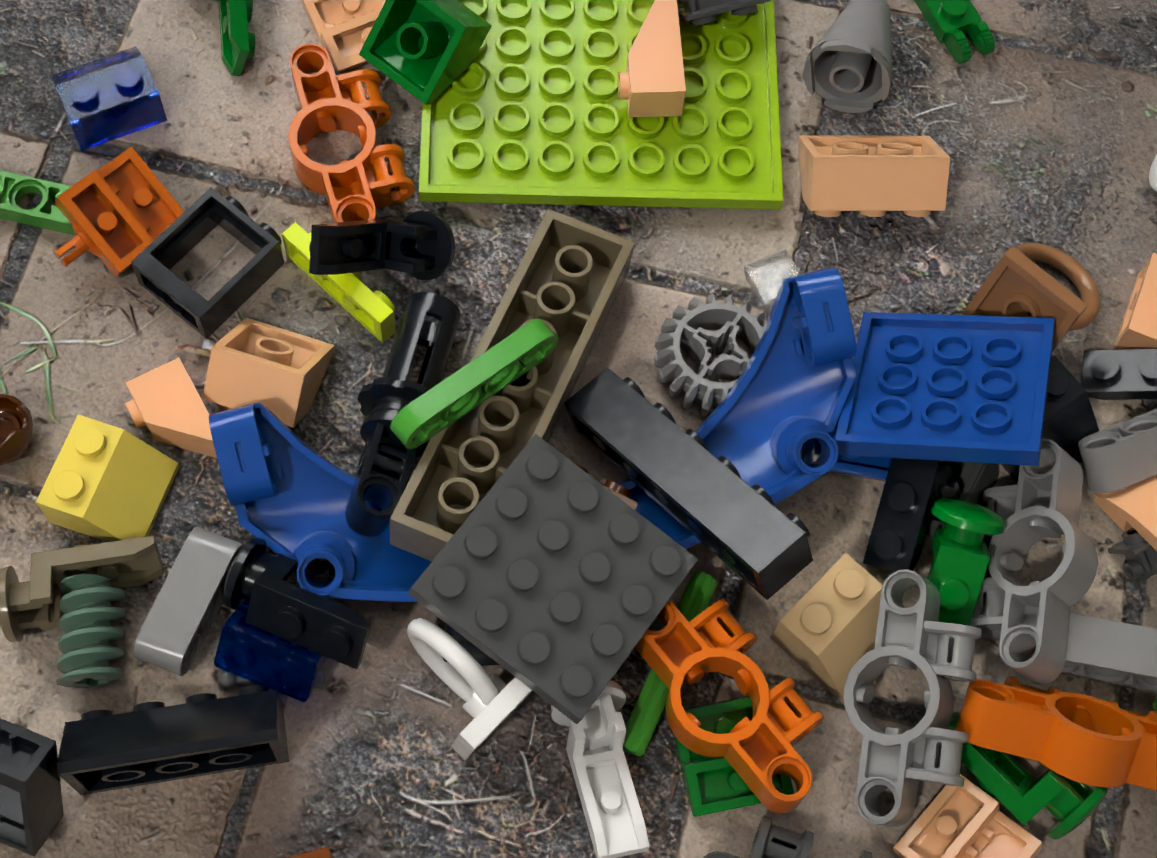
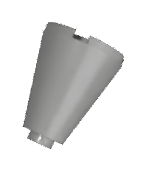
(853, 58)

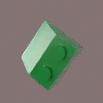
(424, 44)

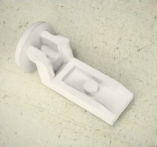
(604, 776)

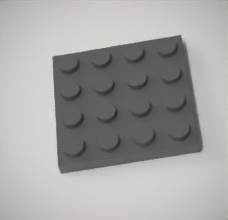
(554, 578)

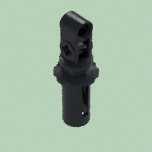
(385, 461)

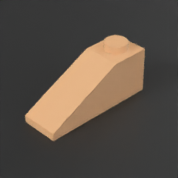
(655, 66)

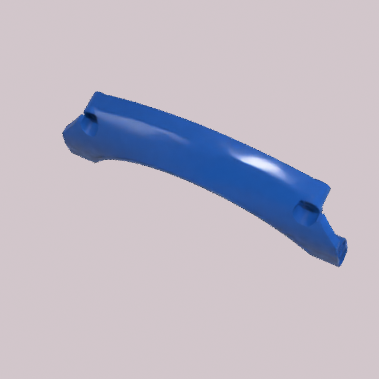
(777, 404)

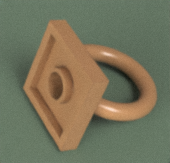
(1025, 290)

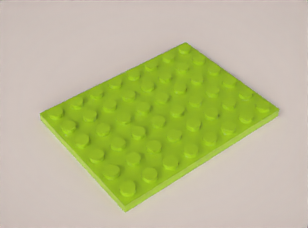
(547, 126)

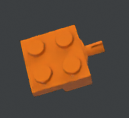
(116, 212)

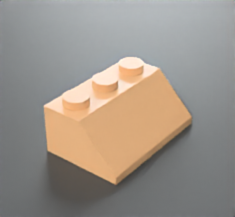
(873, 174)

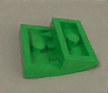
(712, 781)

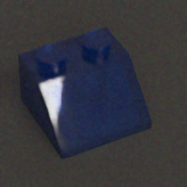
(109, 97)

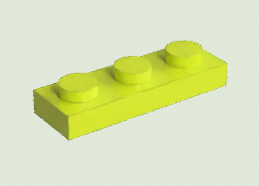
(369, 308)

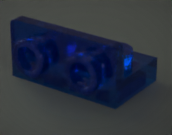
(266, 657)

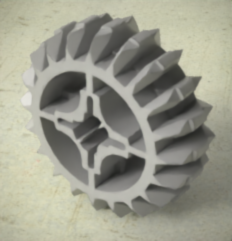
(691, 333)

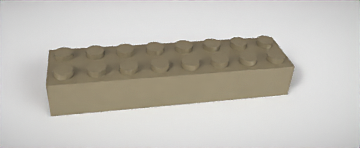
(570, 284)

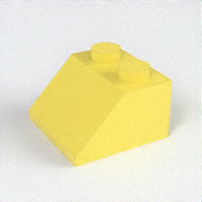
(106, 483)

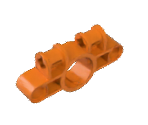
(340, 103)
(780, 716)
(1064, 731)

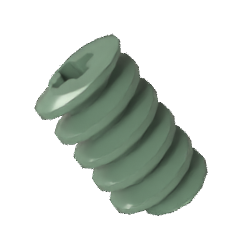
(89, 631)

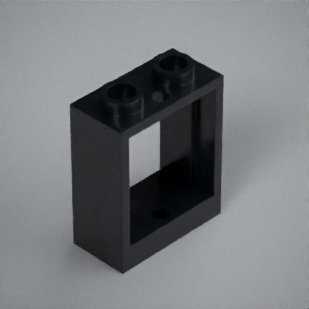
(156, 260)
(28, 788)

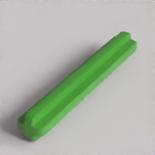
(655, 692)

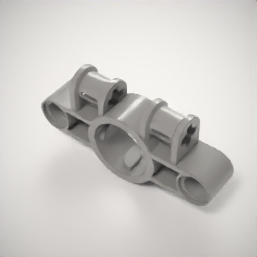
(1035, 615)
(928, 750)

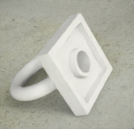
(485, 696)

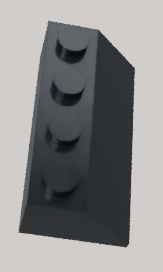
(173, 741)

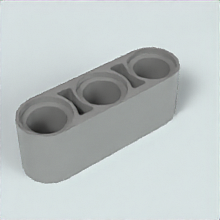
(1121, 454)
(187, 602)
(1111, 652)

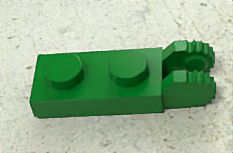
(951, 21)

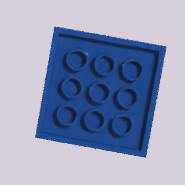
(948, 388)

